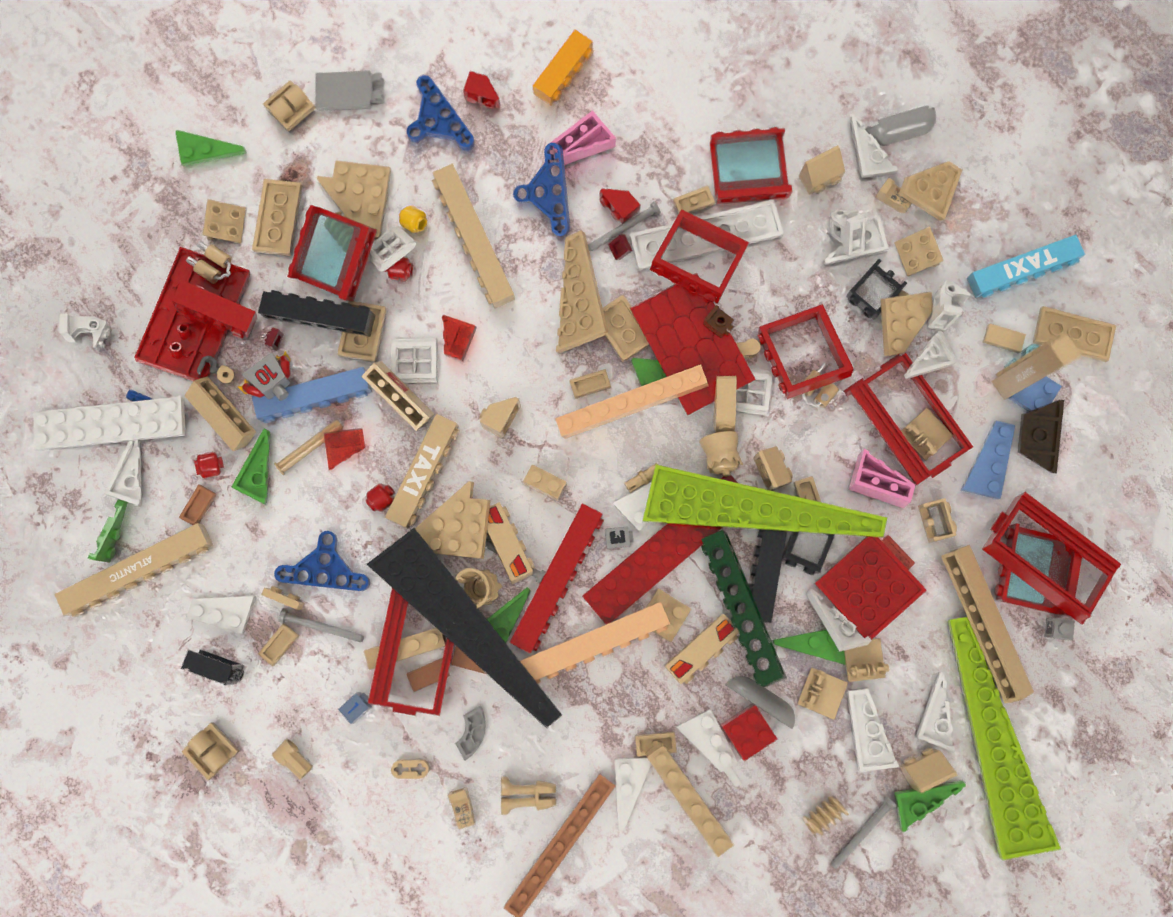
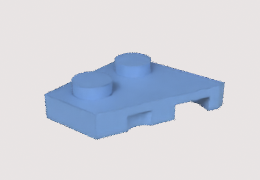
(1037, 394)

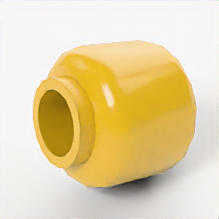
(412, 219)

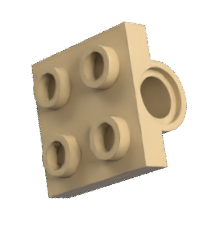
(289, 105)
(210, 751)

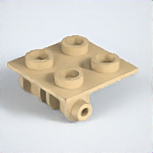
(223, 221)
(919, 251)
(926, 434)
(866, 662)
(822, 693)

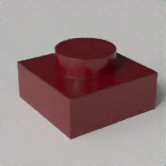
(620, 247)
(273, 338)

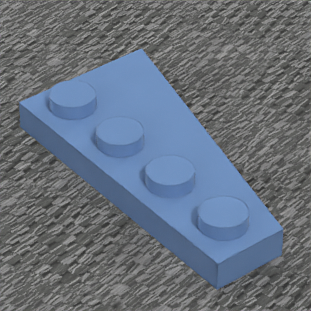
(990, 468)

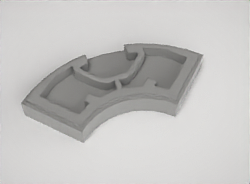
(473, 734)

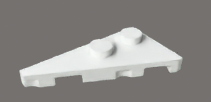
(870, 156)
(874, 243)
(932, 357)
(127, 476)
(837, 625)
(935, 723)
(629, 776)

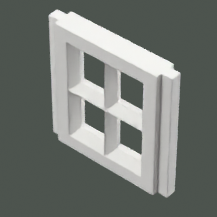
(402, 237)
(415, 343)
(751, 408)

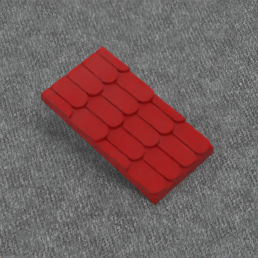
(180, 341)
(680, 341)

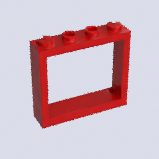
(709, 233)
(819, 313)

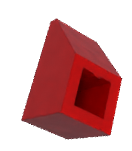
(480, 90)
(620, 202)

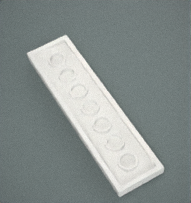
(751, 223)
(109, 423)

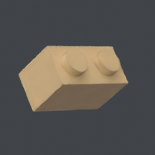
(545, 482)

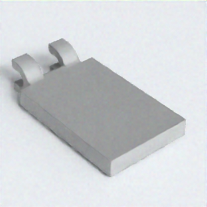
(347, 90)

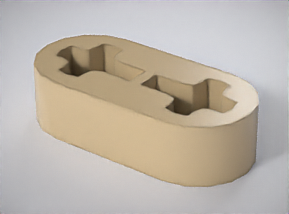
(410, 774)

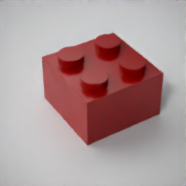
(748, 732)

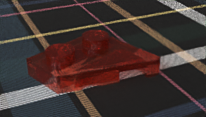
(457, 337)
(342, 445)

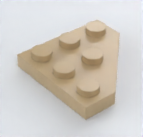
(932, 188)
(903, 319)

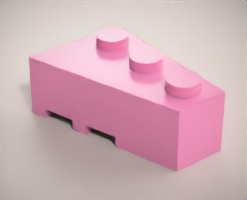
(584, 139)
(880, 482)

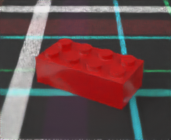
(214, 309)

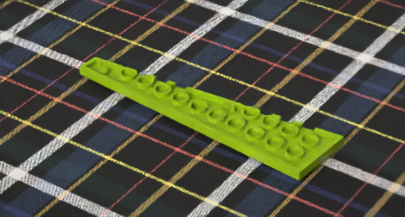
(709, 501)
(1011, 796)

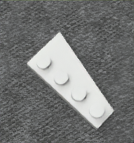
(634, 505)
(869, 736)

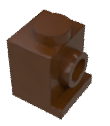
(712, 324)

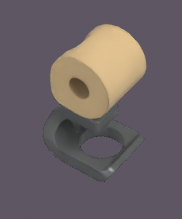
(224, 373)

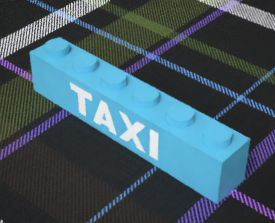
(1025, 266)

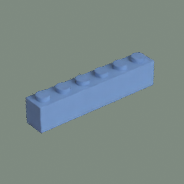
(313, 394)

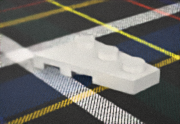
(222, 612)
(709, 739)

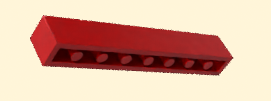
(556, 578)

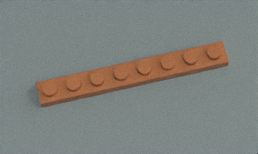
(559, 846)

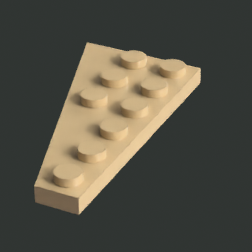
(580, 300)

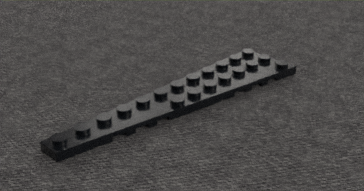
(431, 589)

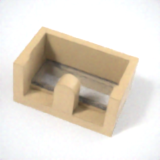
(937, 520)

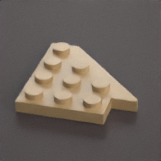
(359, 191)
(458, 525)

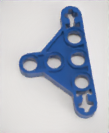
(442, 125)
(547, 181)
(314, 567)

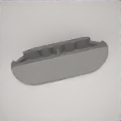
(903, 125)
(763, 699)

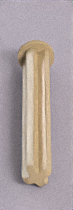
(306, 448)

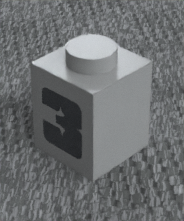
(618, 537)
(1059, 628)

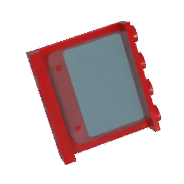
(749, 166)
(332, 252)
(1049, 557)

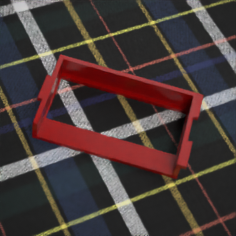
(892, 434)
(1036, 578)
(387, 660)

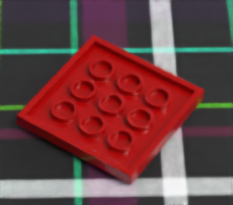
(870, 586)

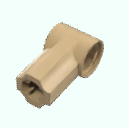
(289, 756)

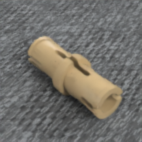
(640, 479)

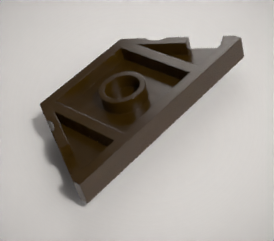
(1041, 435)

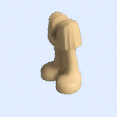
(537, 801)

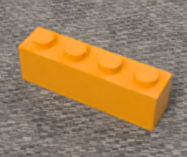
(563, 67)

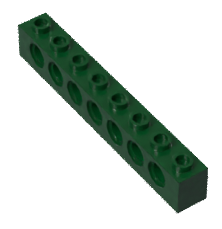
(774, 672)

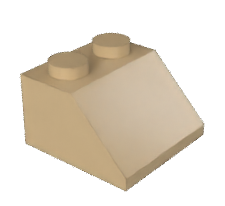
(822, 171)
(499, 416)
(772, 468)
(927, 770)

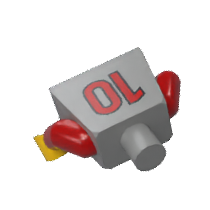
(268, 377)

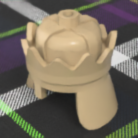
(721, 452)
(479, 585)

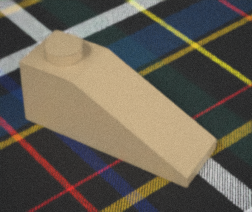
(725, 404)

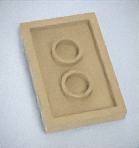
(623, 329)
(361, 346)

